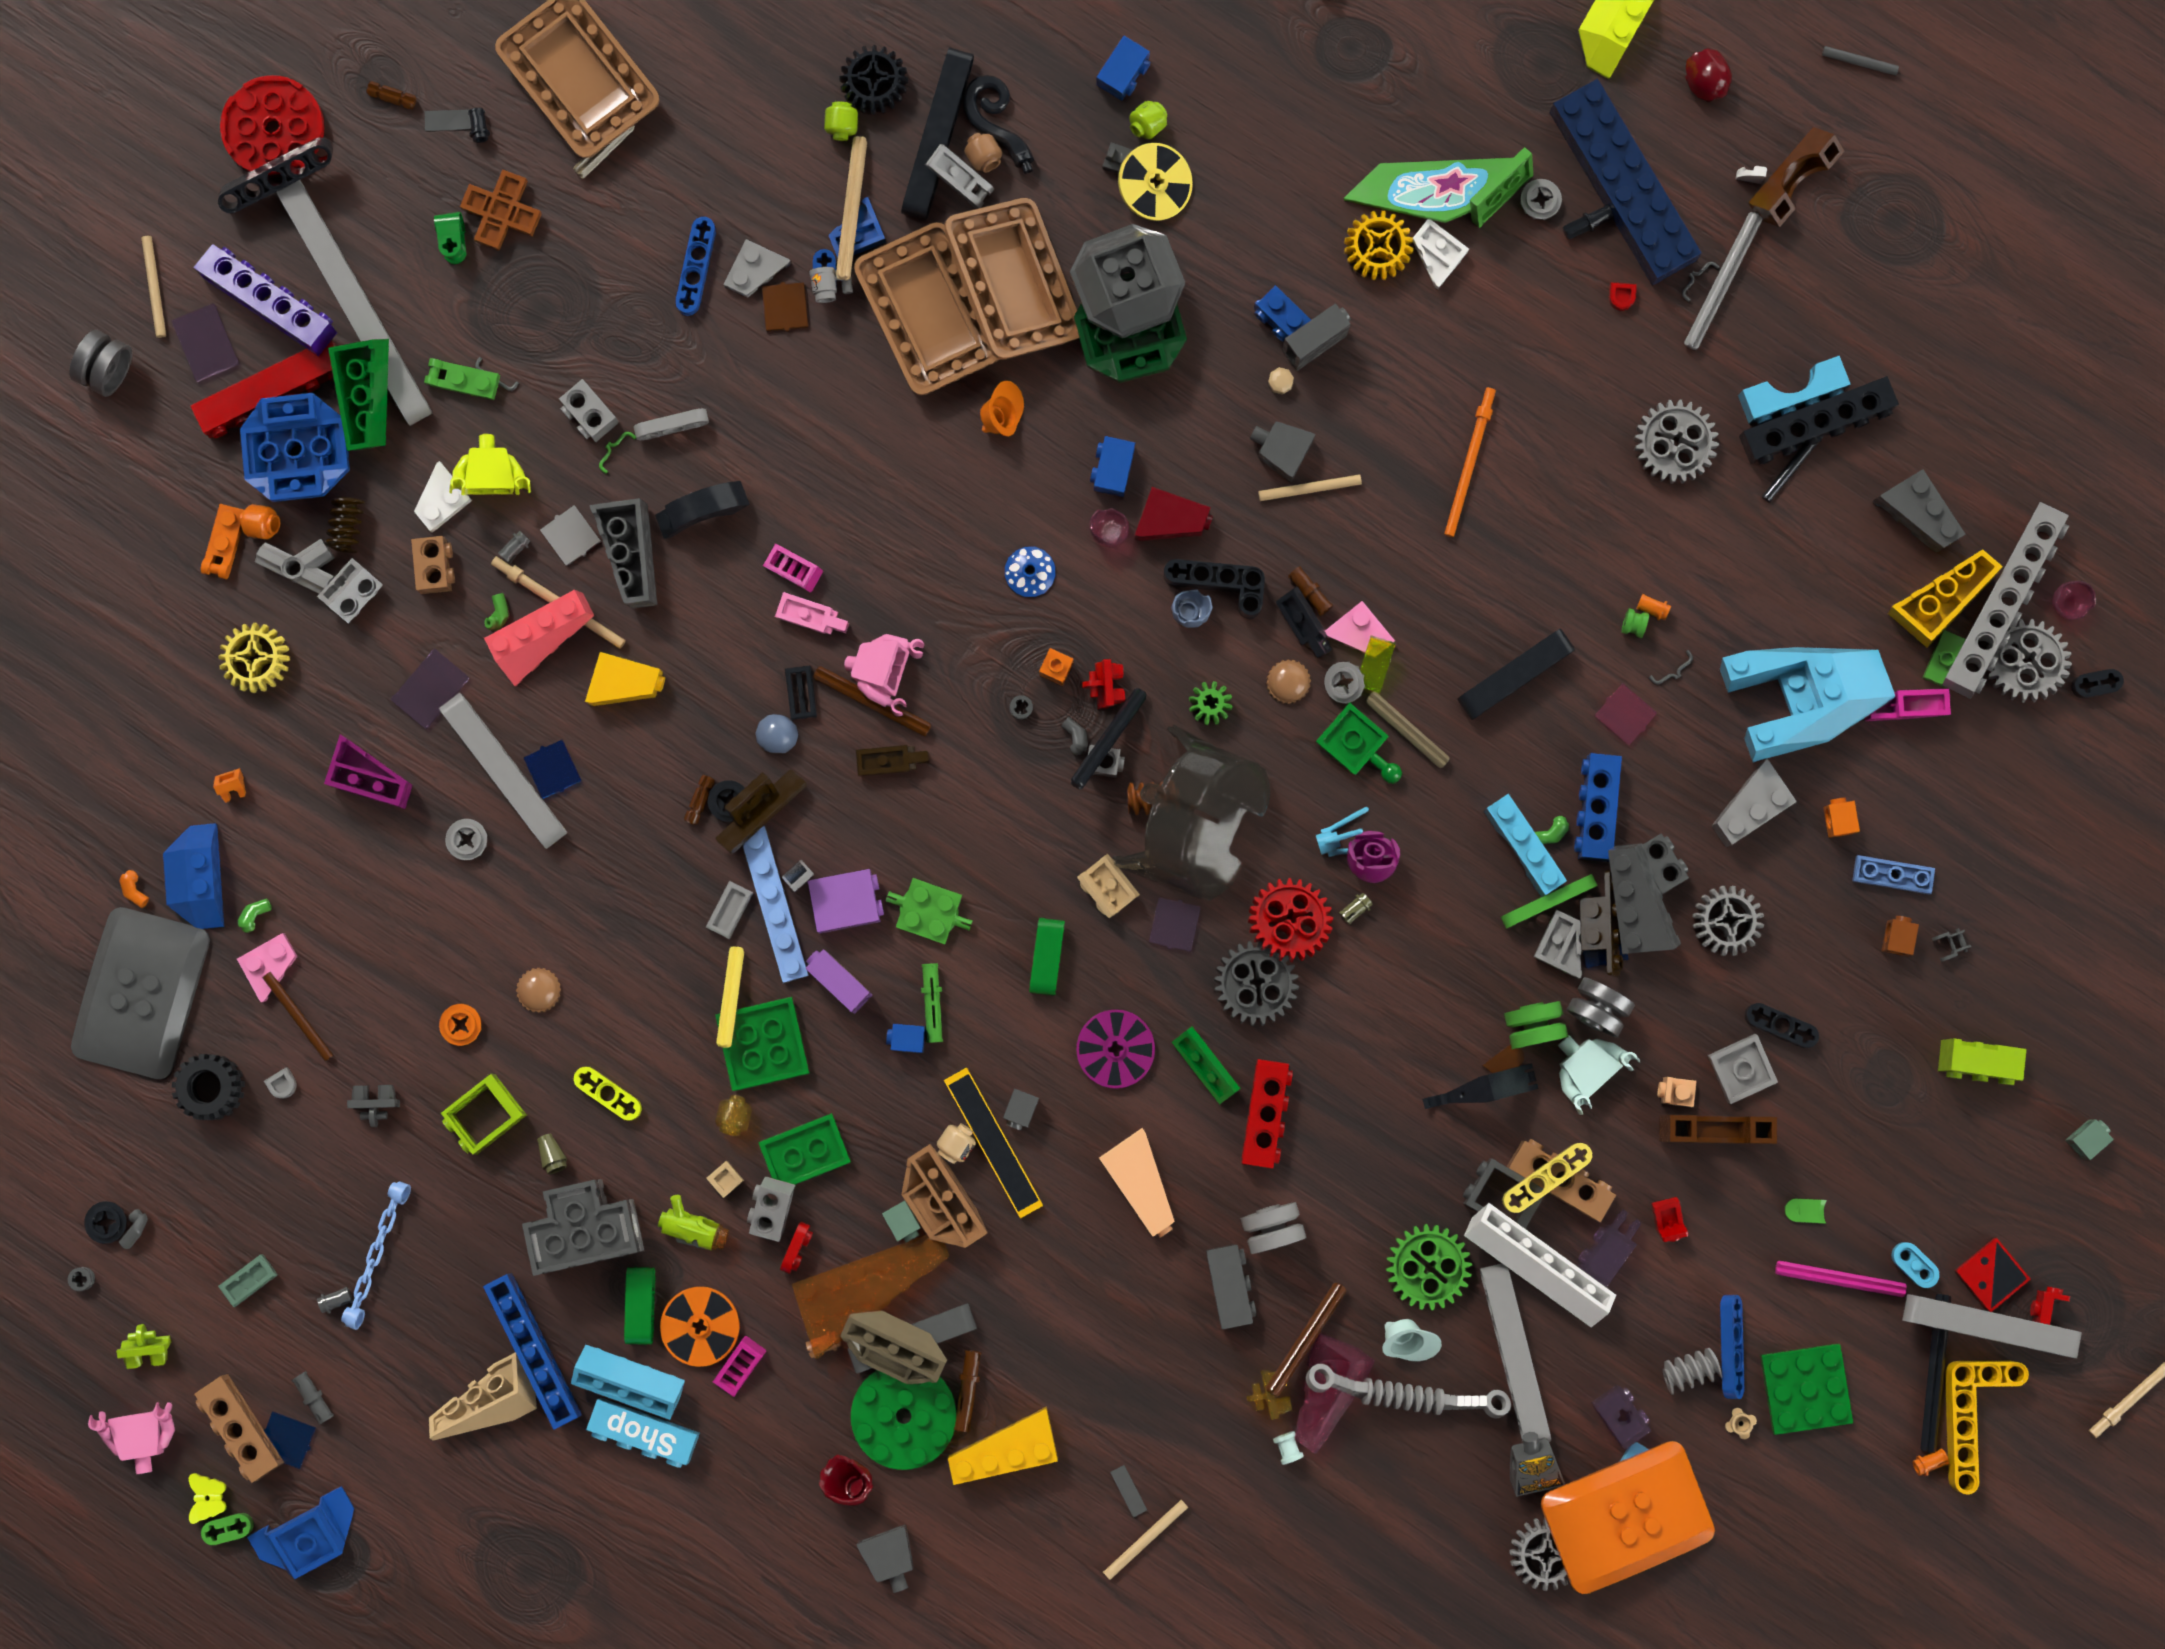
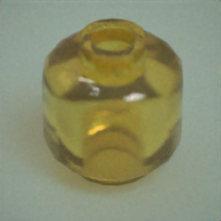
(733, 1115)

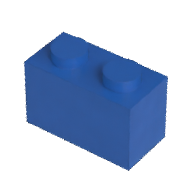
(1123, 68)
(1113, 466)

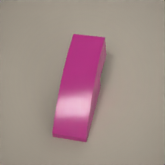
(1914, 704)

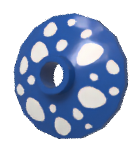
(1033, 584)

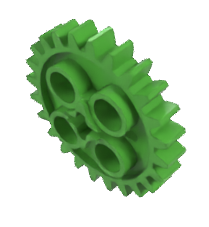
(1443, 1248)

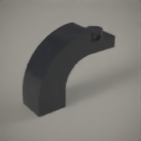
(701, 505)

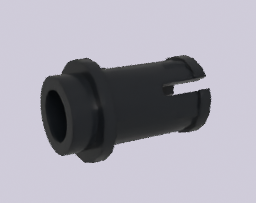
(478, 125)

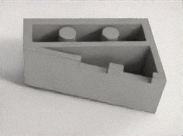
(1756, 803)

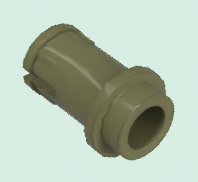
(1356, 908)

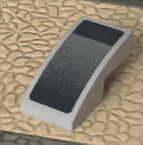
(797, 875)

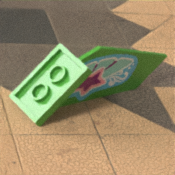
(1445, 188)

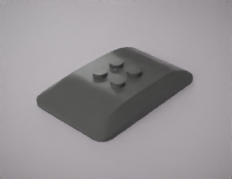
(140, 993)

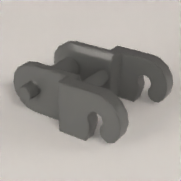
(1964, 946)

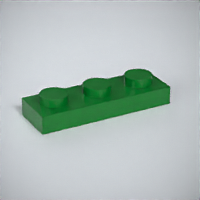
(1205, 1065)

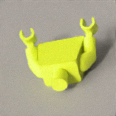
(488, 471)

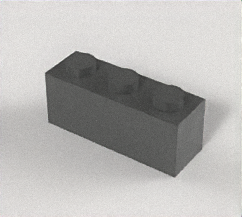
(1230, 1286)

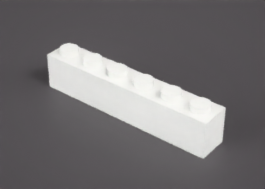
(1540, 1265)

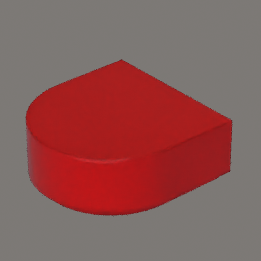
(1622, 295)

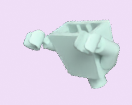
(1589, 1067)

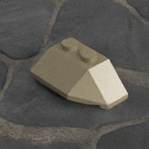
(894, 1347)

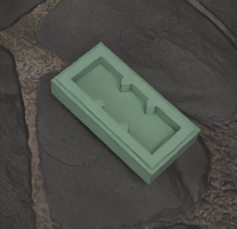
(248, 1280)

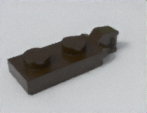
(889, 760)

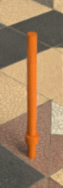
(1483, 415)

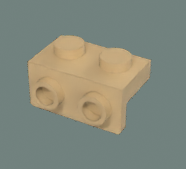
(1107, 886)

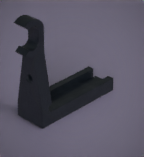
(1488, 1088)

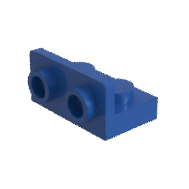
(1280, 313)

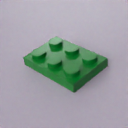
(805, 1151)

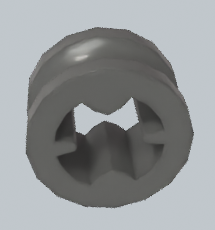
(1013, 705)
(86, 1272)

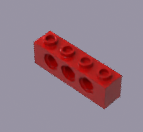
(1265, 1072)

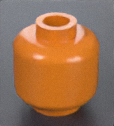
(259, 521)

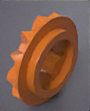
(447, 1024)

